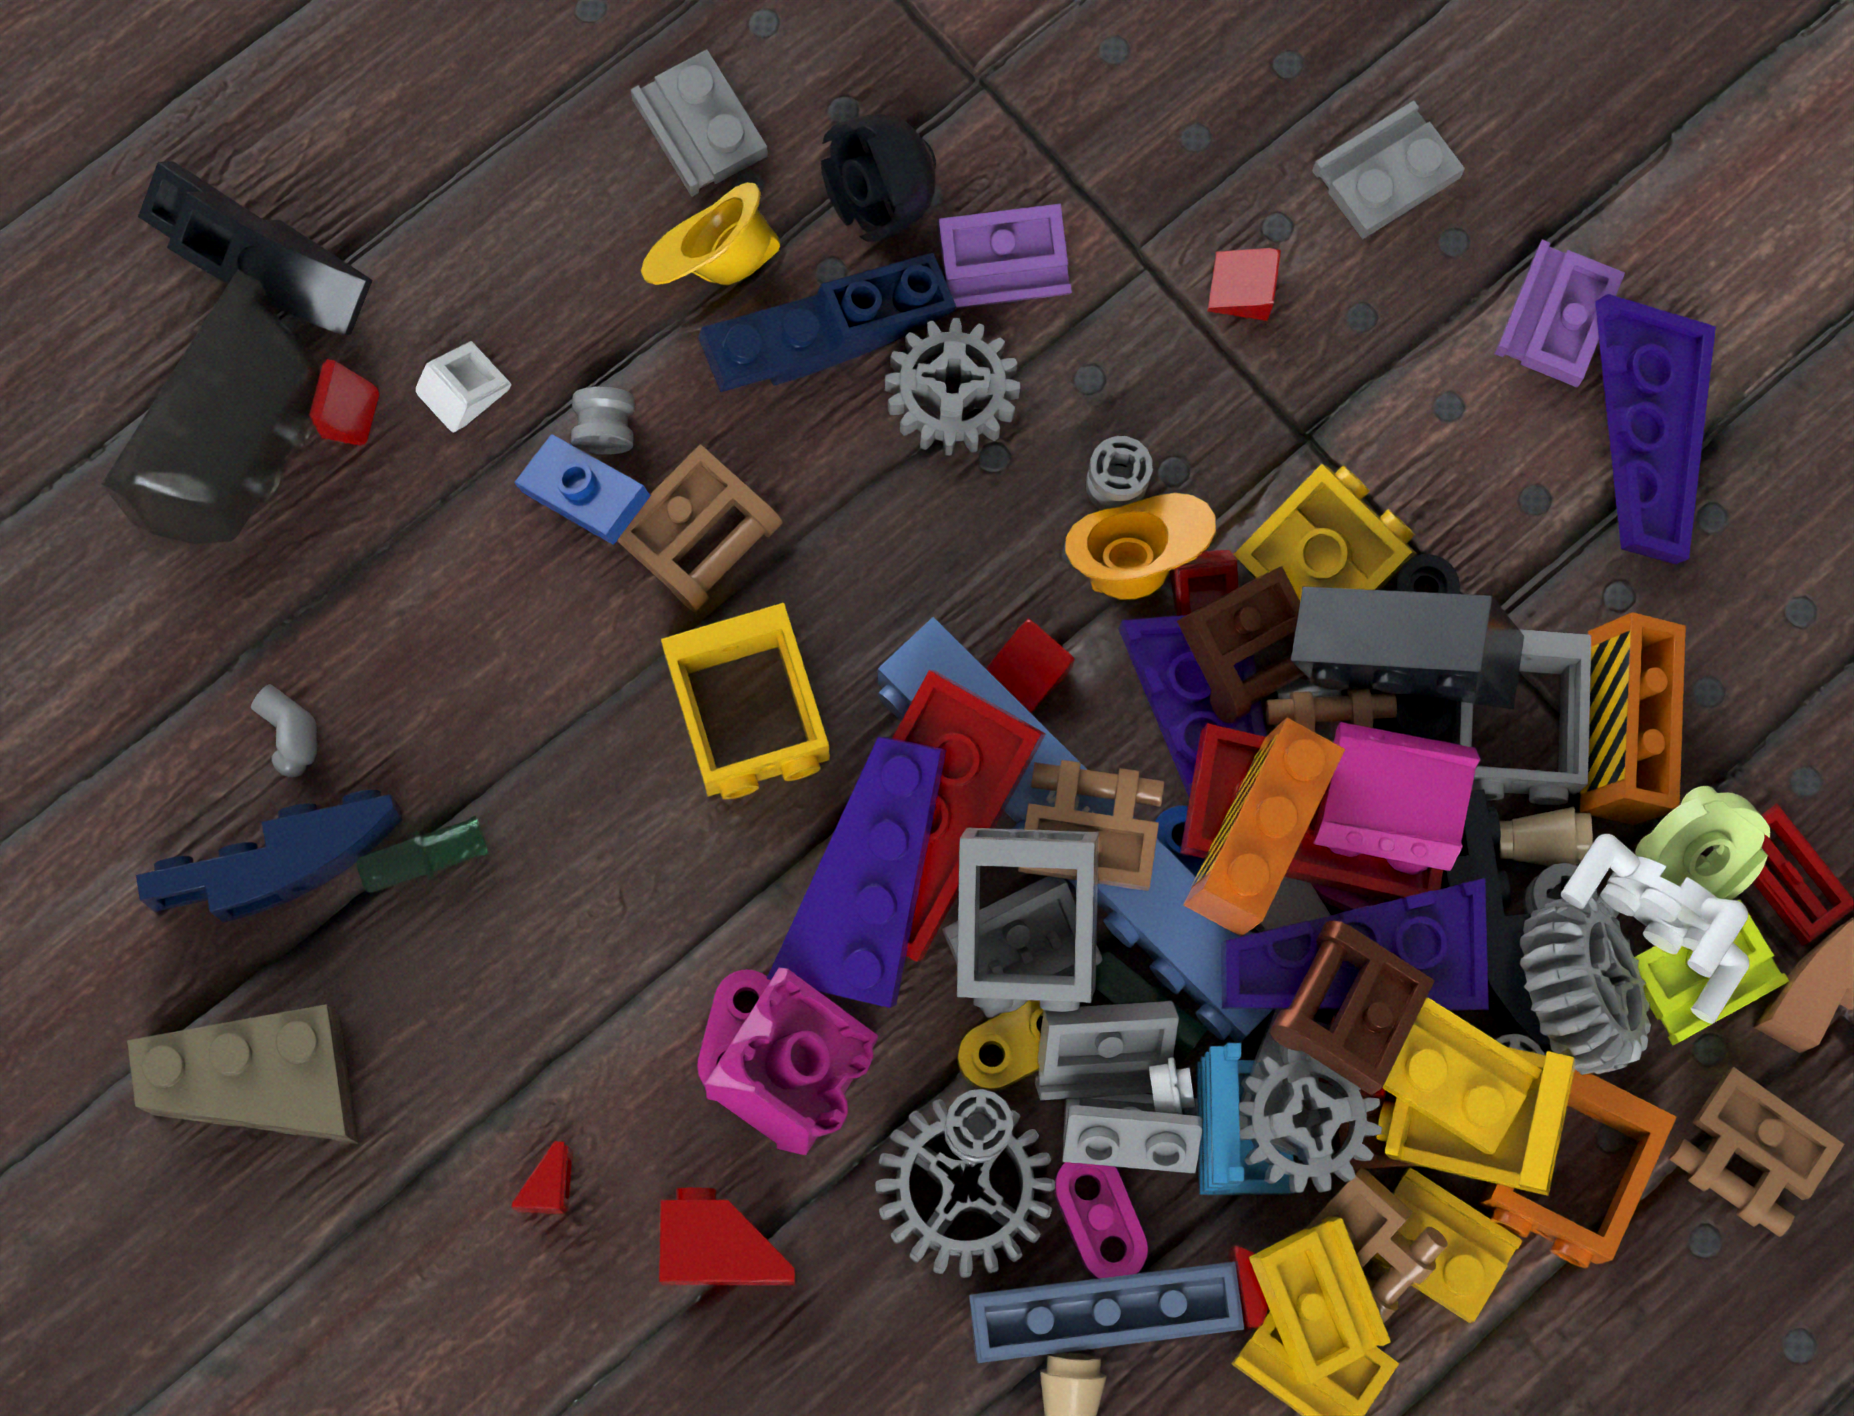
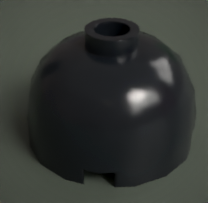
(878, 174)

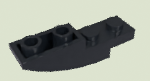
(227, 237)
(1507, 997)

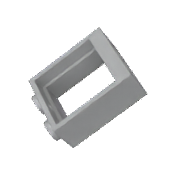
(1553, 654)
(1034, 850)

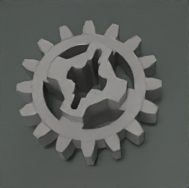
(925, 385)
(1313, 1151)

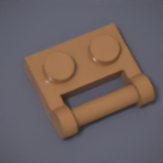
(683, 512)

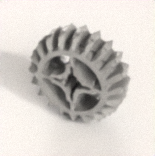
(1585, 985)
(931, 1233)

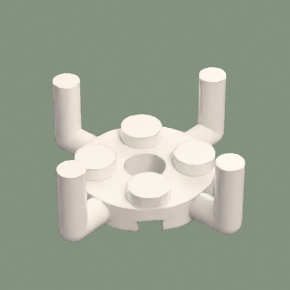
(1673, 913)

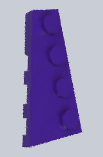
(1656, 413)
(1179, 688)
(864, 894)
(1432, 931)

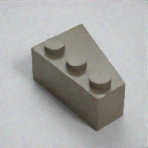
(252, 1073)

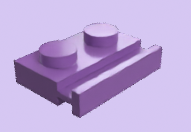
(1004, 256)
(1555, 313)

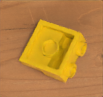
(1329, 537)

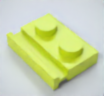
(1674, 986)

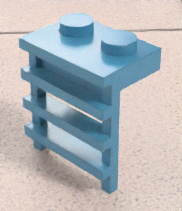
(1221, 1150)

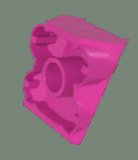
(1397, 799)
(792, 1064)

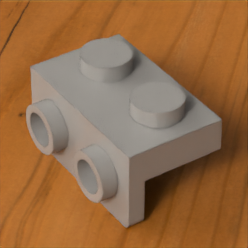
(1026, 934)
(1130, 1133)

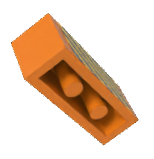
(1635, 719)
(1264, 827)

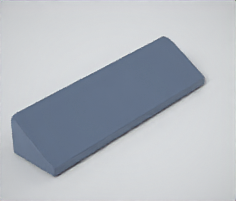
(1105, 1312)

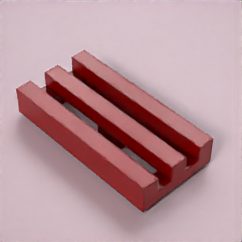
(1815, 868)

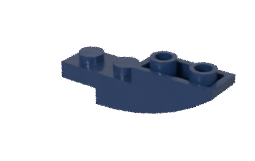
(827, 328)
(300, 854)

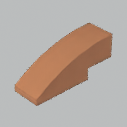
(1816, 987)

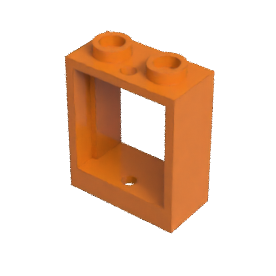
(1571, 1241)

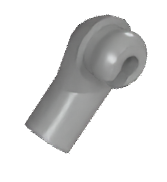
(294, 730)

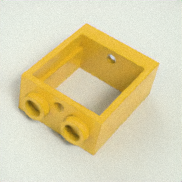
(731, 641)

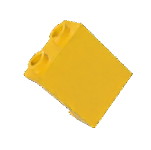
(1524, 1154)

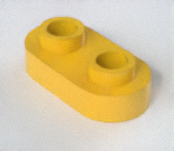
(1017, 1038)

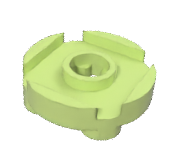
(1703, 821)

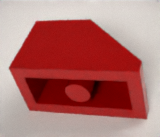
(715, 1244)

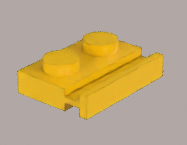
(1460, 1077)
(1475, 1248)
(1319, 1299)
(1342, 1393)

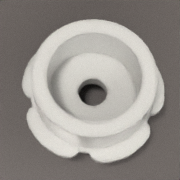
(1171, 1088)

